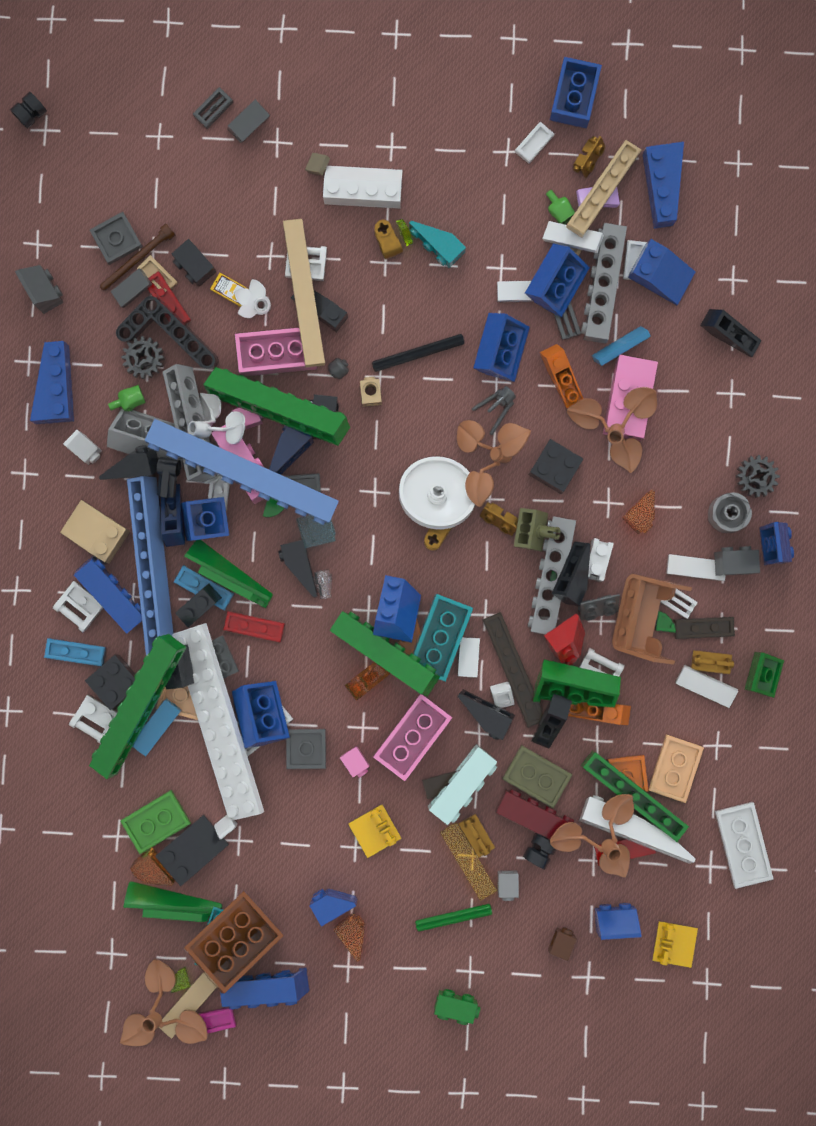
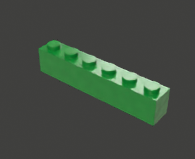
(385, 654)
(642, 801)

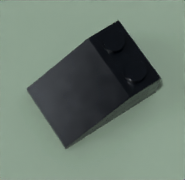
(191, 850)

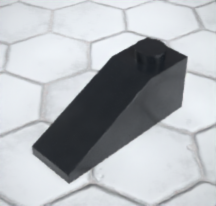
(329, 312)
(730, 331)
(136, 464)
(298, 562)
(574, 575)
(489, 716)
(552, 721)

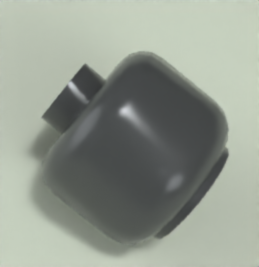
(338, 368)

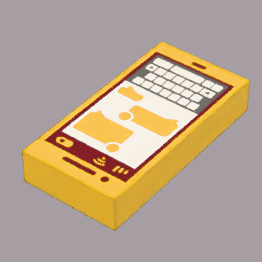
(226, 287)

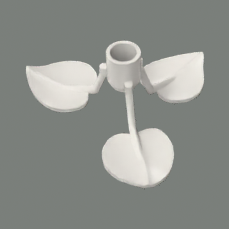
(211, 410)

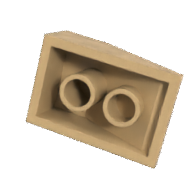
(95, 532)

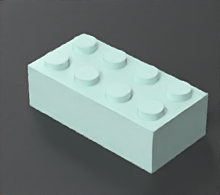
(462, 785)

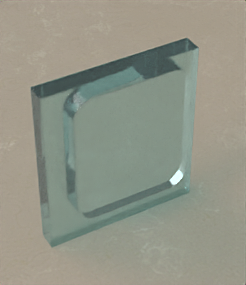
(314, 533)

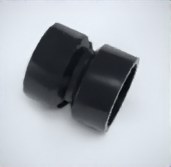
(28, 110)
(540, 851)

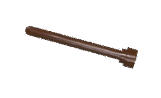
(164, 234)

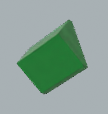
(764, 674)

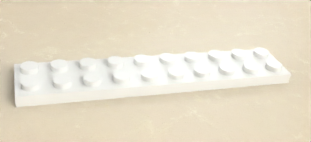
(220, 726)

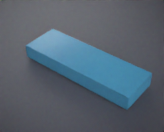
(621, 345)
(195, 582)
(75, 652)
(156, 726)

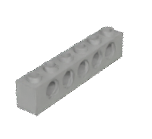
(600, 333)
(185, 408)
(567, 529)

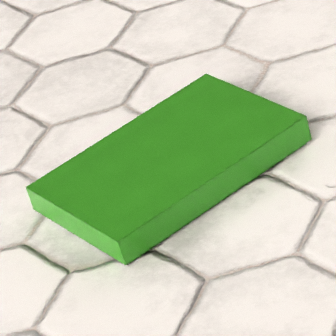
(155, 822)

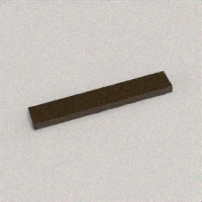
(513, 668)

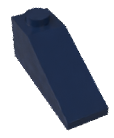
(172, 519)

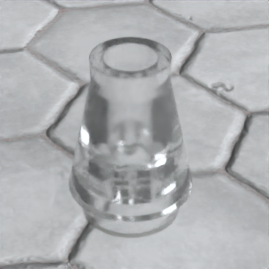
(323, 582)

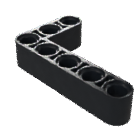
(171, 329)

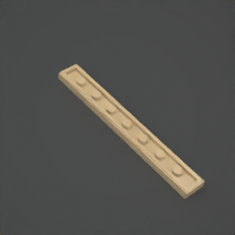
(303, 293)

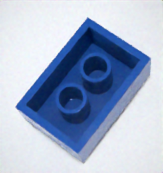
(575, 92)

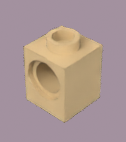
(373, 400)

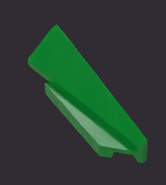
(226, 574)
(168, 904)

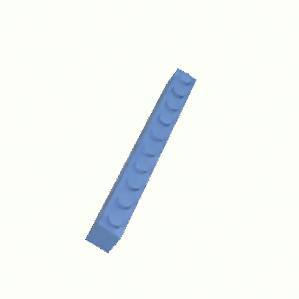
(241, 471)
(150, 558)

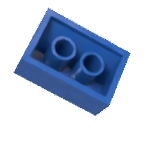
(557, 279)
(501, 346)
(397, 610)
(260, 714)

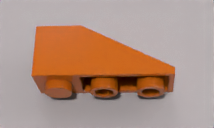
(561, 374)
(615, 715)

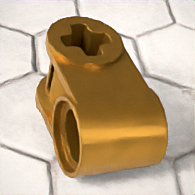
(388, 242)
(440, 535)

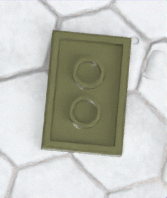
(537, 776)

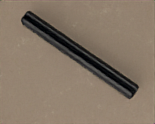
(418, 352)

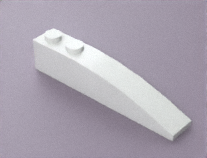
(635, 830)

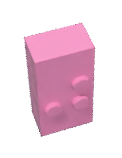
(270, 352)
(628, 375)
(242, 450)
(412, 737)

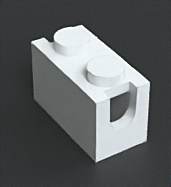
(599, 559)

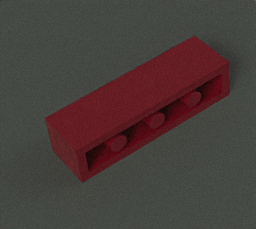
(530, 814)

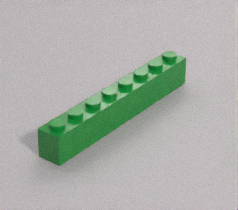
(278, 406)
(137, 705)

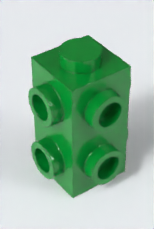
(456, 1007)

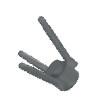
(504, 397)

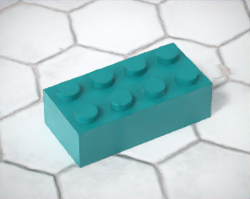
(442, 634)

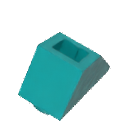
(441, 243)

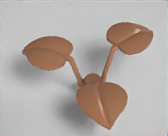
(511, 440)
(627, 452)
(615, 856)
(141, 1030)

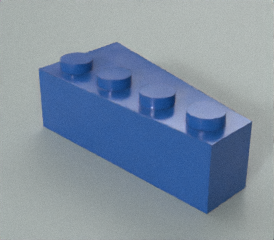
(663, 180)
(54, 386)
(109, 593)
(267, 989)

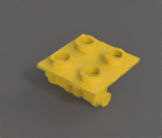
(375, 831)
(674, 944)

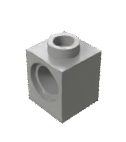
(508, 885)

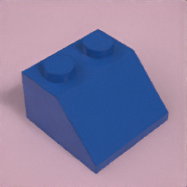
(205, 519)
(331, 904)
(617, 921)

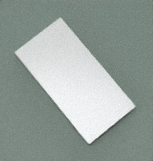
(744, 845)

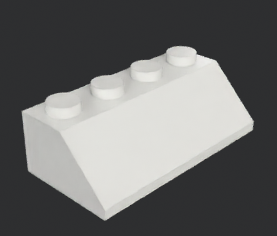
(362, 187)

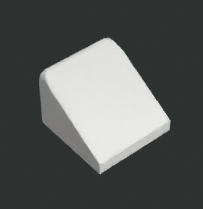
(502, 695)
(224, 826)

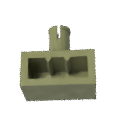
(533, 529)

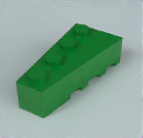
(576, 685)

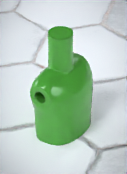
(560, 208)
(128, 399)

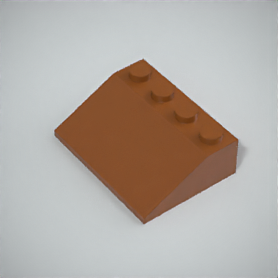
(233, 942)

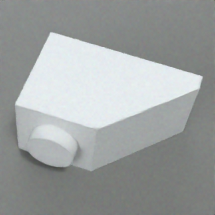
(83, 447)

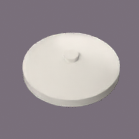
(435, 493)

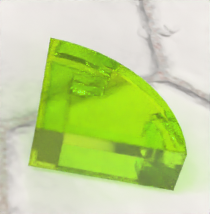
(405, 233)
(182, 980)

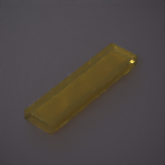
(468, 861)

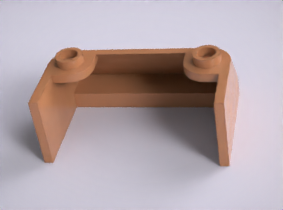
(639, 615)

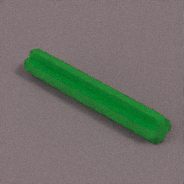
(453, 917)

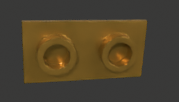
(594, 149)
(492, 515)
(712, 662)
(477, 836)

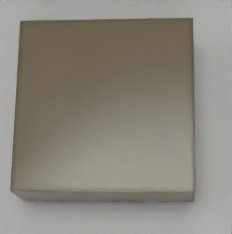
(317, 164)

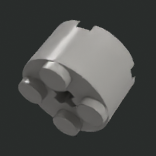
(739, 508)

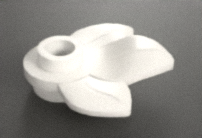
(249, 299)

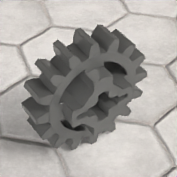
(145, 350)
(760, 483)

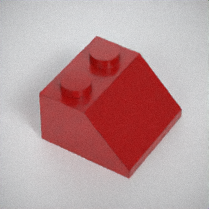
(567, 640)

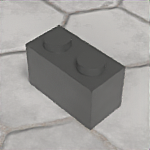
(737, 562)

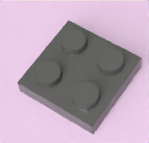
(115, 238)
(306, 749)

